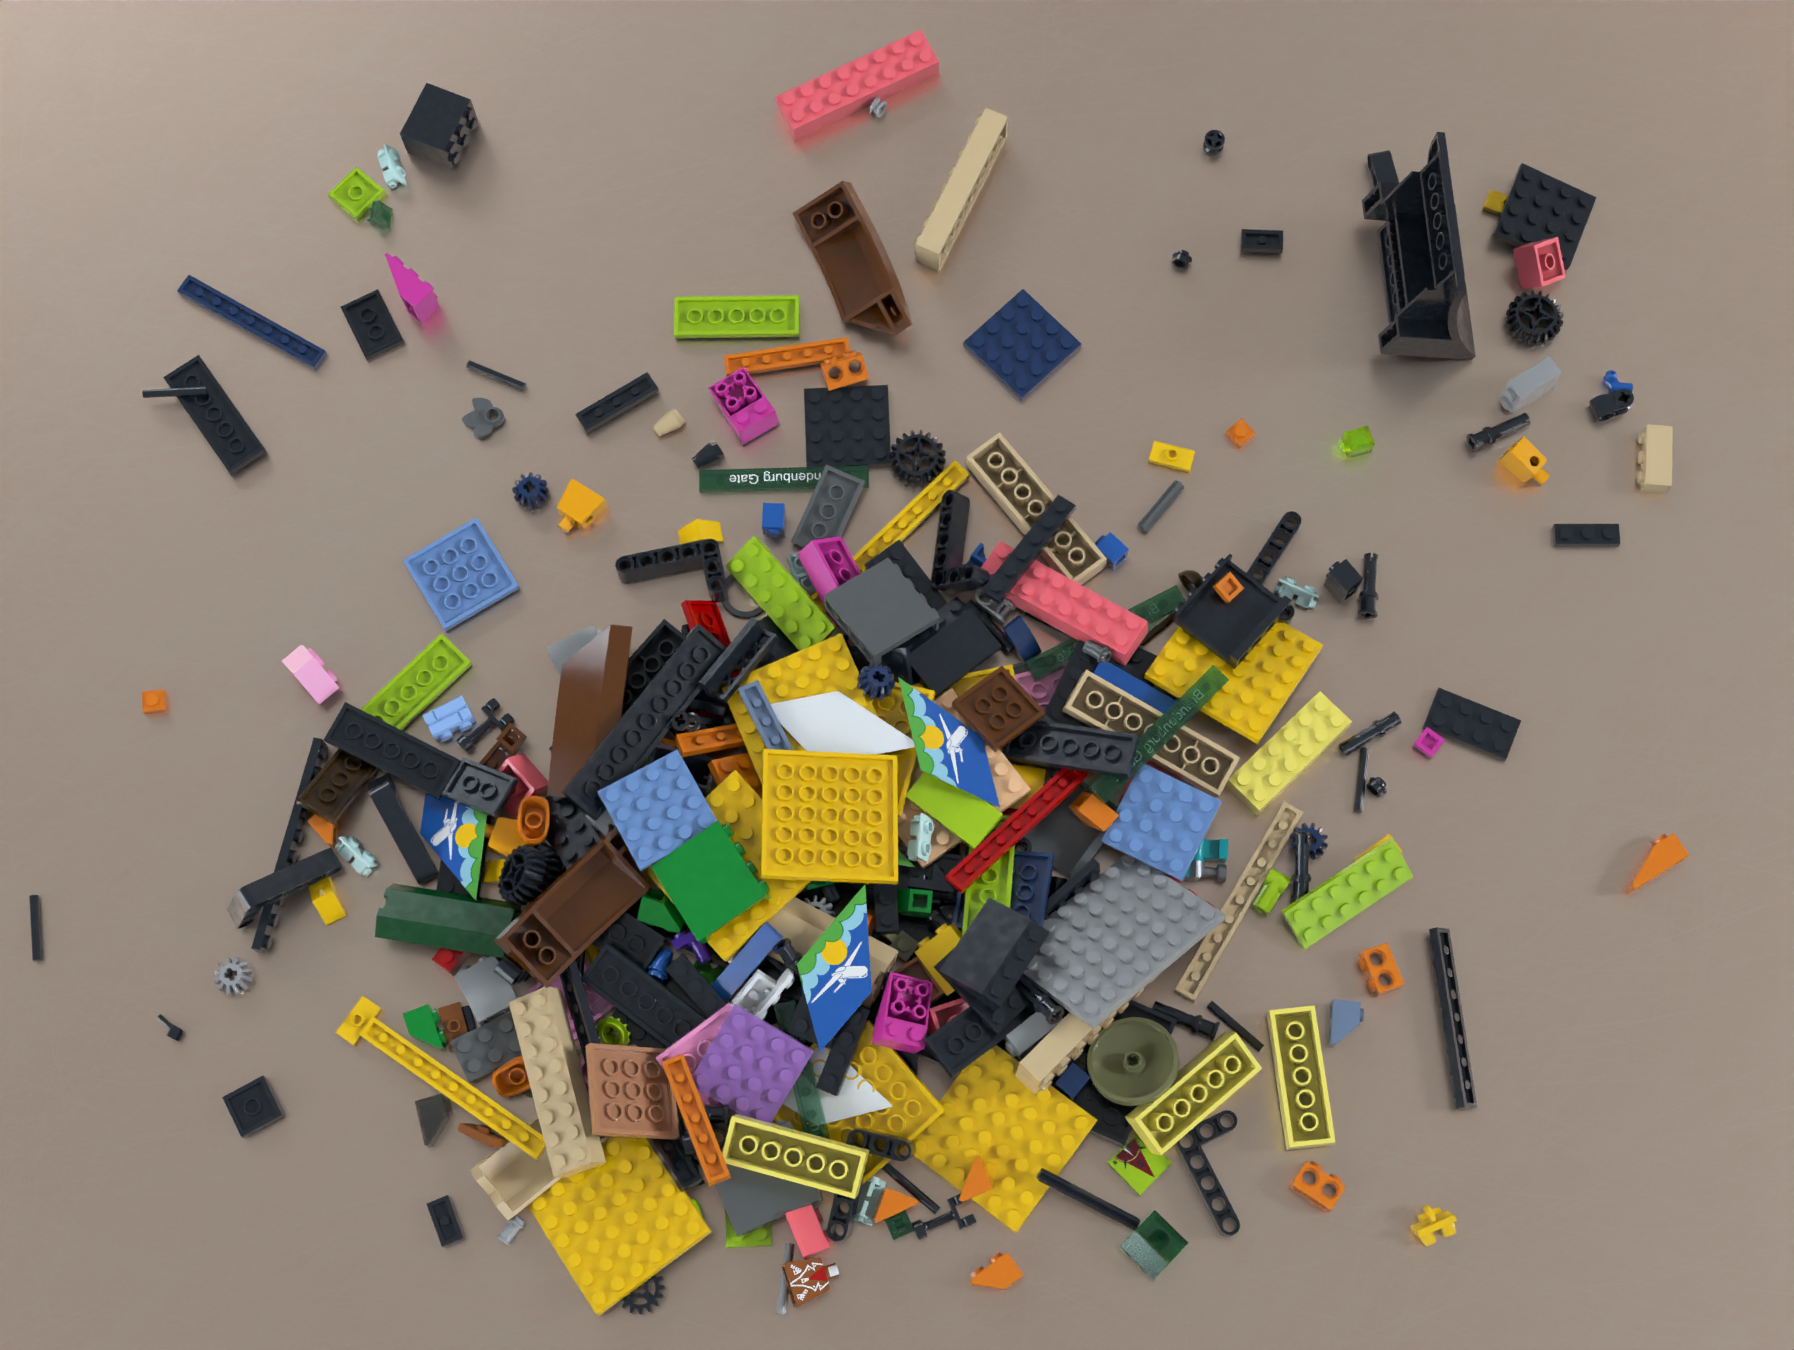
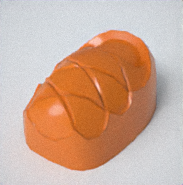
(533, 820)
(511, 1078)

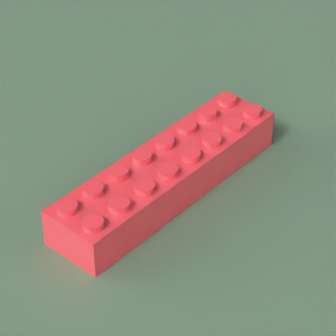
(857, 85)
(1072, 607)

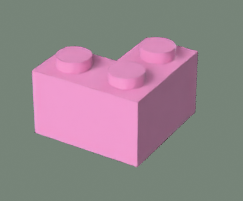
(309, 672)

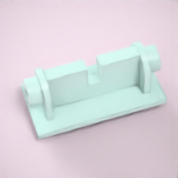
(389, 159)
(1305, 594)
(921, 828)
(350, 847)
(868, 1200)

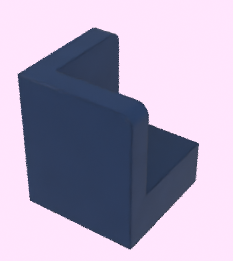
(1073, 1081)

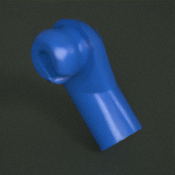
(1613, 383)

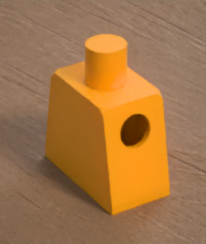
(1524, 461)
(579, 506)
(503, 837)

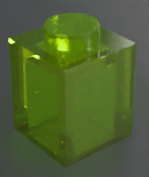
(1357, 442)

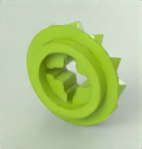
(606, 1037)

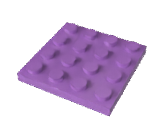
(751, 1065)

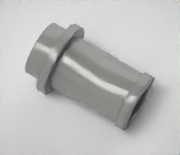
(511, 1229)

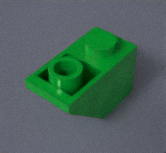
(914, 902)
(660, 911)
(424, 1027)

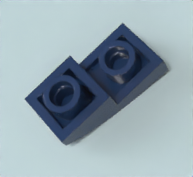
(1022, 639)

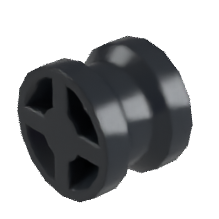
(1214, 137)

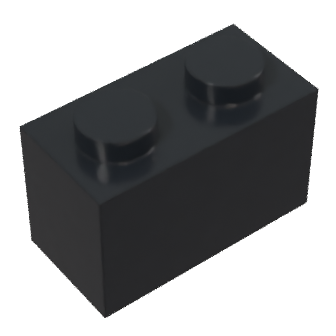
(1342, 580)

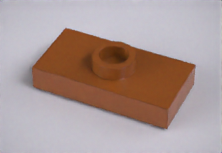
(453, 1022)
(482, 1134)

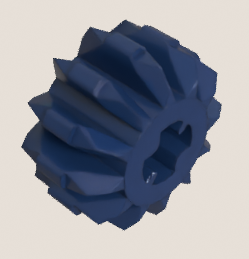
(533, 497)
(876, 681)
(1316, 839)

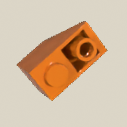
(1093, 811)
(999, 1274)

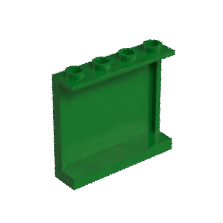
(710, 880)

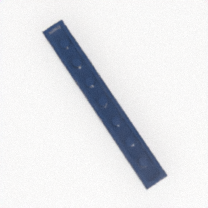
(252, 322)

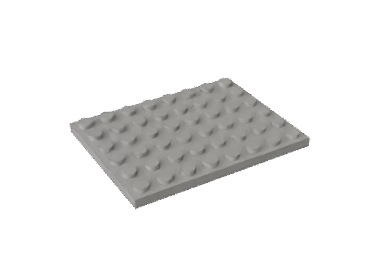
(1117, 938)

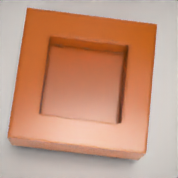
(1240, 433)
(1228, 587)
(154, 701)

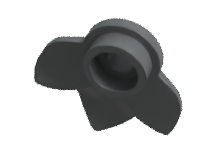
(480, 417)

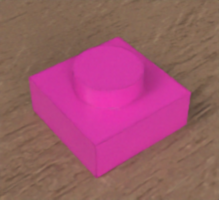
(1428, 742)

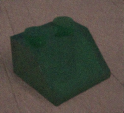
(1154, 1244)

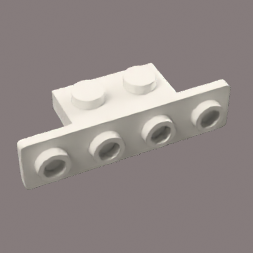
(762, 992)

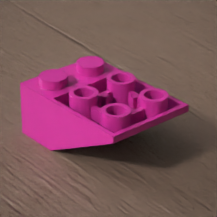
(415, 294)
(744, 405)
(903, 1014)

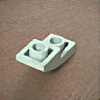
(800, 573)

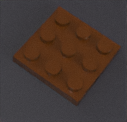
(998, 709)

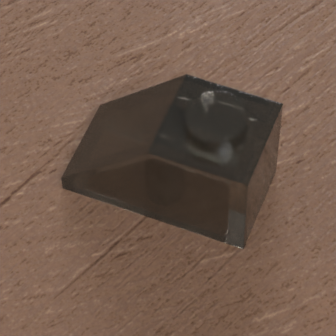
(433, 1117)

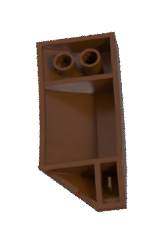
(854, 260)
(588, 702)
(574, 909)

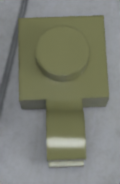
(903, 943)

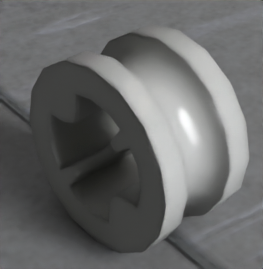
(878, 107)

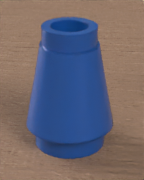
(658, 966)

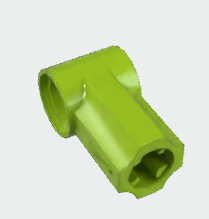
(1272, 888)

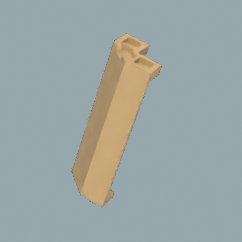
(805, 925)
(514, 1176)

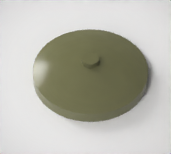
(1133, 1061)

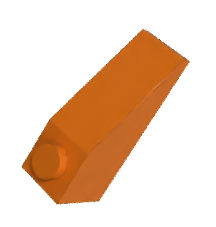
(1661, 857)

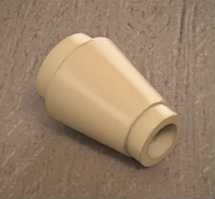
(670, 421)

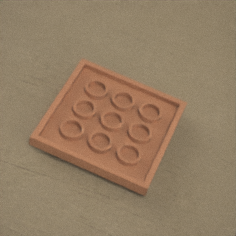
(630, 1093)

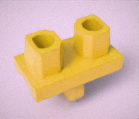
(1431, 1221)

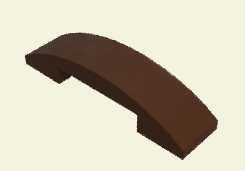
(507, 746)

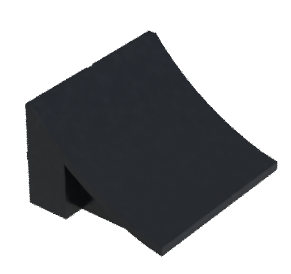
(1422, 262)

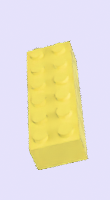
(1288, 753)
(1300, 1077)
(1195, 1093)
(795, 1156)

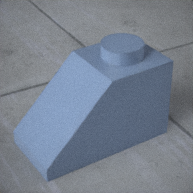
(1343, 1019)

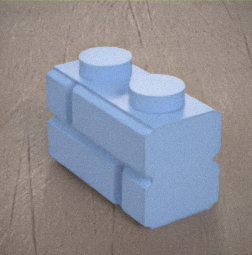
(449, 719)

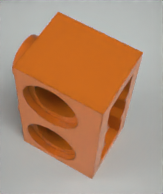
(845, 376)
(1386, 968)
(1314, 1191)

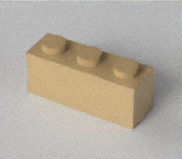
(1655, 458)

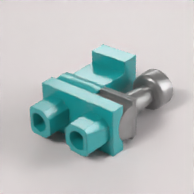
(1209, 851)

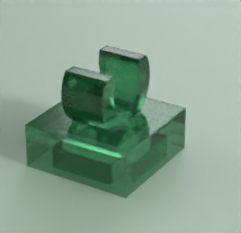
(380, 214)
(899, 1225)

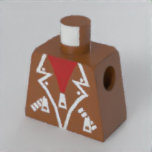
(807, 1279)

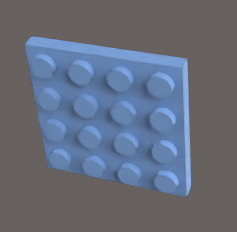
(461, 574)
(657, 809)
(1161, 822)

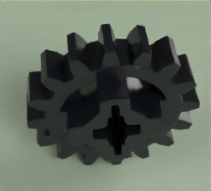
(647, 1295)

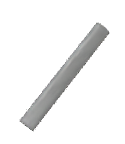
(783, 1291)

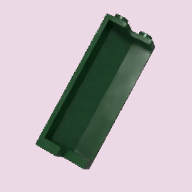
(444, 919)

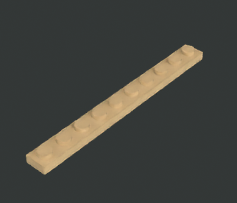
(1239, 901)

